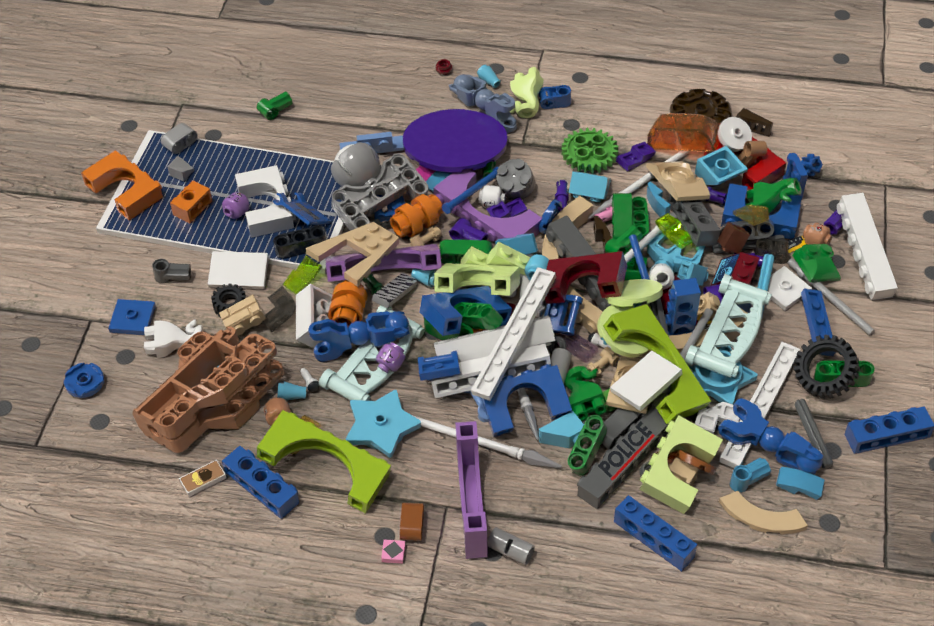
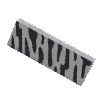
(394, 290)

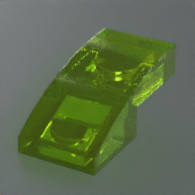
(671, 229)
(303, 275)

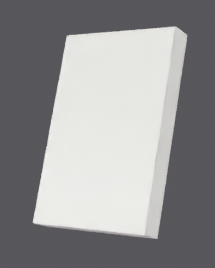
(238, 268)
(646, 380)

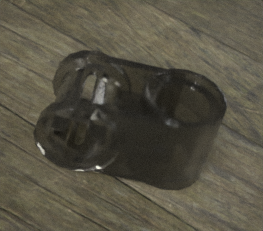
(773, 247)

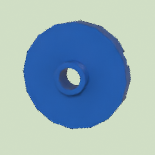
(549, 214)
(84, 380)

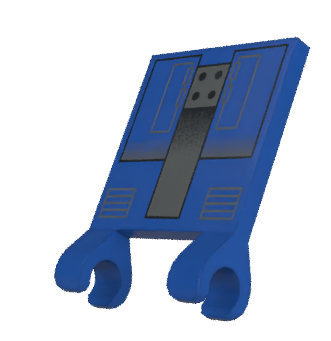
(302, 209)

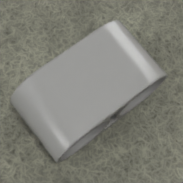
(179, 138)

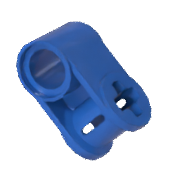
(557, 97)

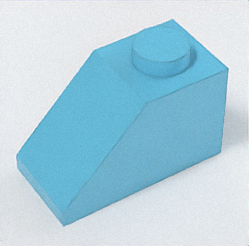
(692, 270)
(562, 431)

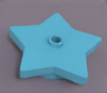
(720, 386)
(381, 423)

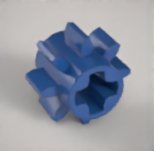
(812, 164)

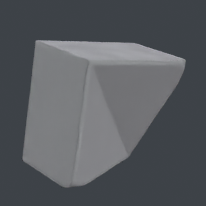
(180, 169)

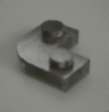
(283, 309)

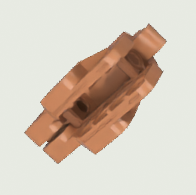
(192, 395)

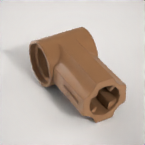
(752, 151)

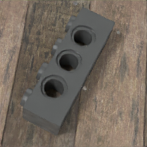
(696, 221)

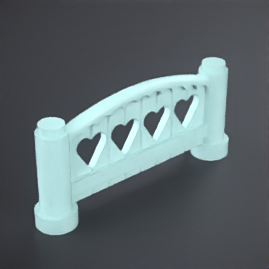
(708, 355)
(344, 380)

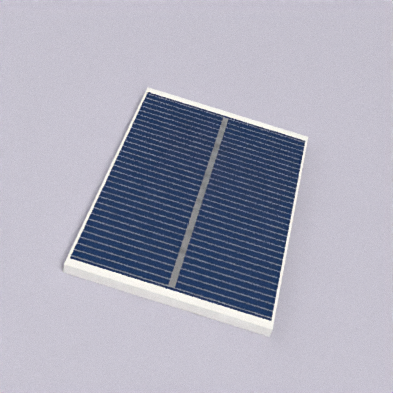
(216, 168)

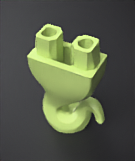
(526, 89)

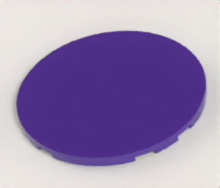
(454, 140)

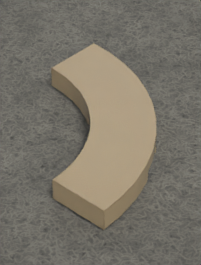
(761, 519)

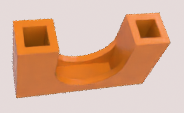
(116, 168)

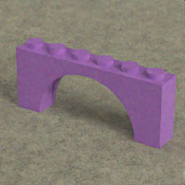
(495, 227)
(419, 257)
(470, 490)

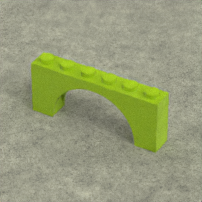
(643, 328)
(294, 434)

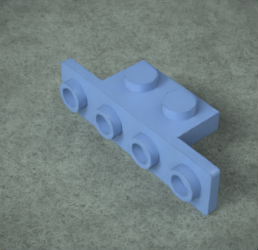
(379, 142)

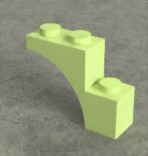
(500, 256)

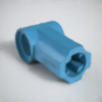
(749, 474)

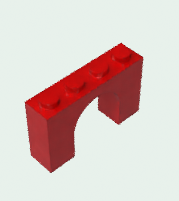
(766, 170)

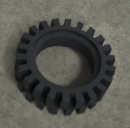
(838, 384)

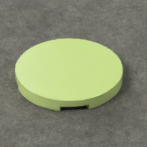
(636, 292)
(623, 348)

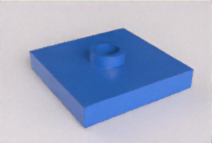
(131, 316)

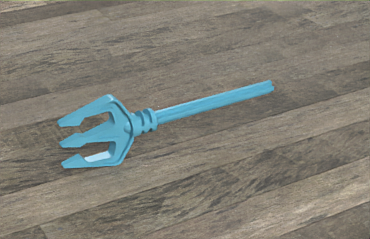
(670, 256)

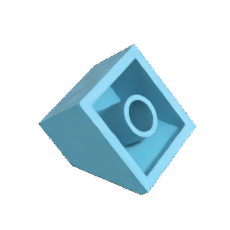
(719, 166)
(589, 185)

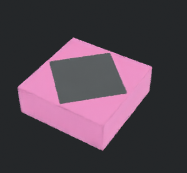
(393, 551)

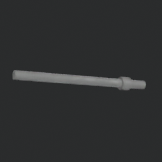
(834, 299)
(691, 341)

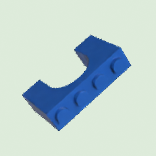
(784, 220)
(443, 316)
(545, 381)

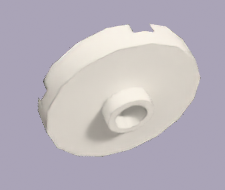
(729, 138)

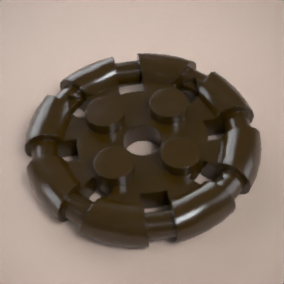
(691, 101)

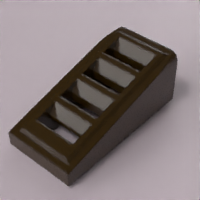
(753, 119)

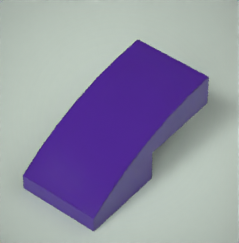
(638, 155)
(507, 210)

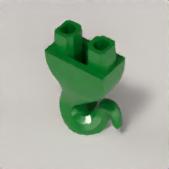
(771, 194)
(584, 395)

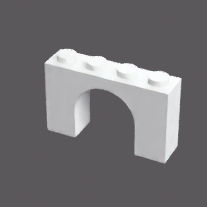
(265, 182)

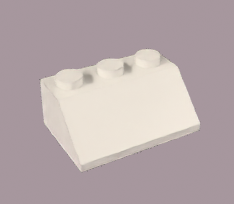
(311, 306)

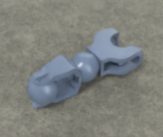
(494, 104)

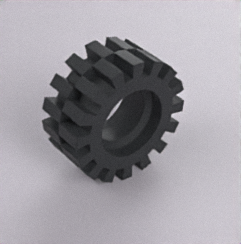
(225, 293)

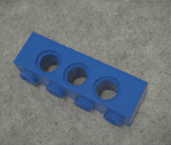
(683, 306)
(889, 429)
(279, 503)
(655, 533)

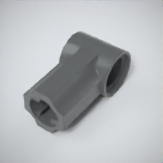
(165, 271)

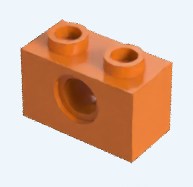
(191, 201)

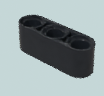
(296, 242)

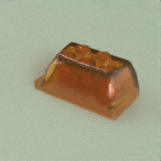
(684, 133)

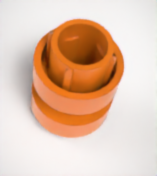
(412, 218)
(347, 303)

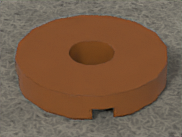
(696, 462)

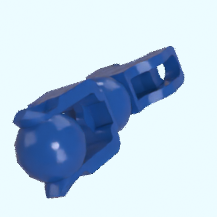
(338, 337)
(790, 449)

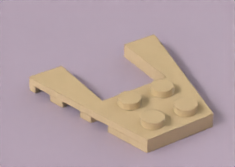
(369, 240)

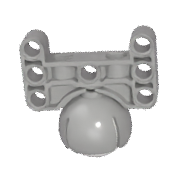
(362, 178)

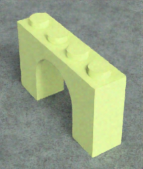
(502, 279)
(660, 481)

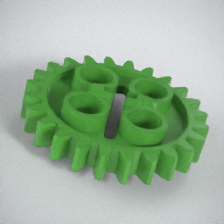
(589, 150)

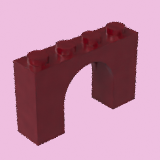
(608, 266)

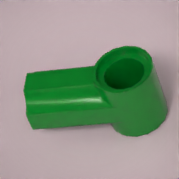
(271, 107)
(623, 242)

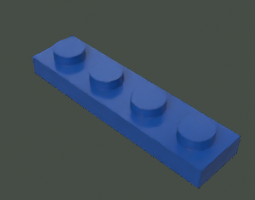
(816, 316)

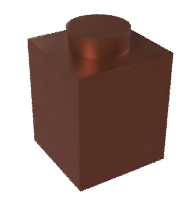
(733, 238)

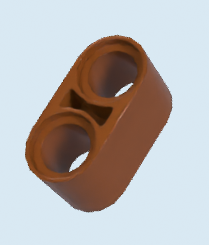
(412, 521)

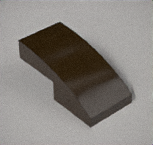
(601, 231)

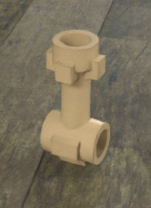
(434, 233)
(608, 356)

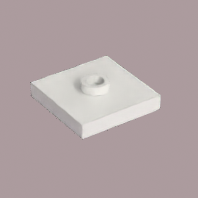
(786, 288)

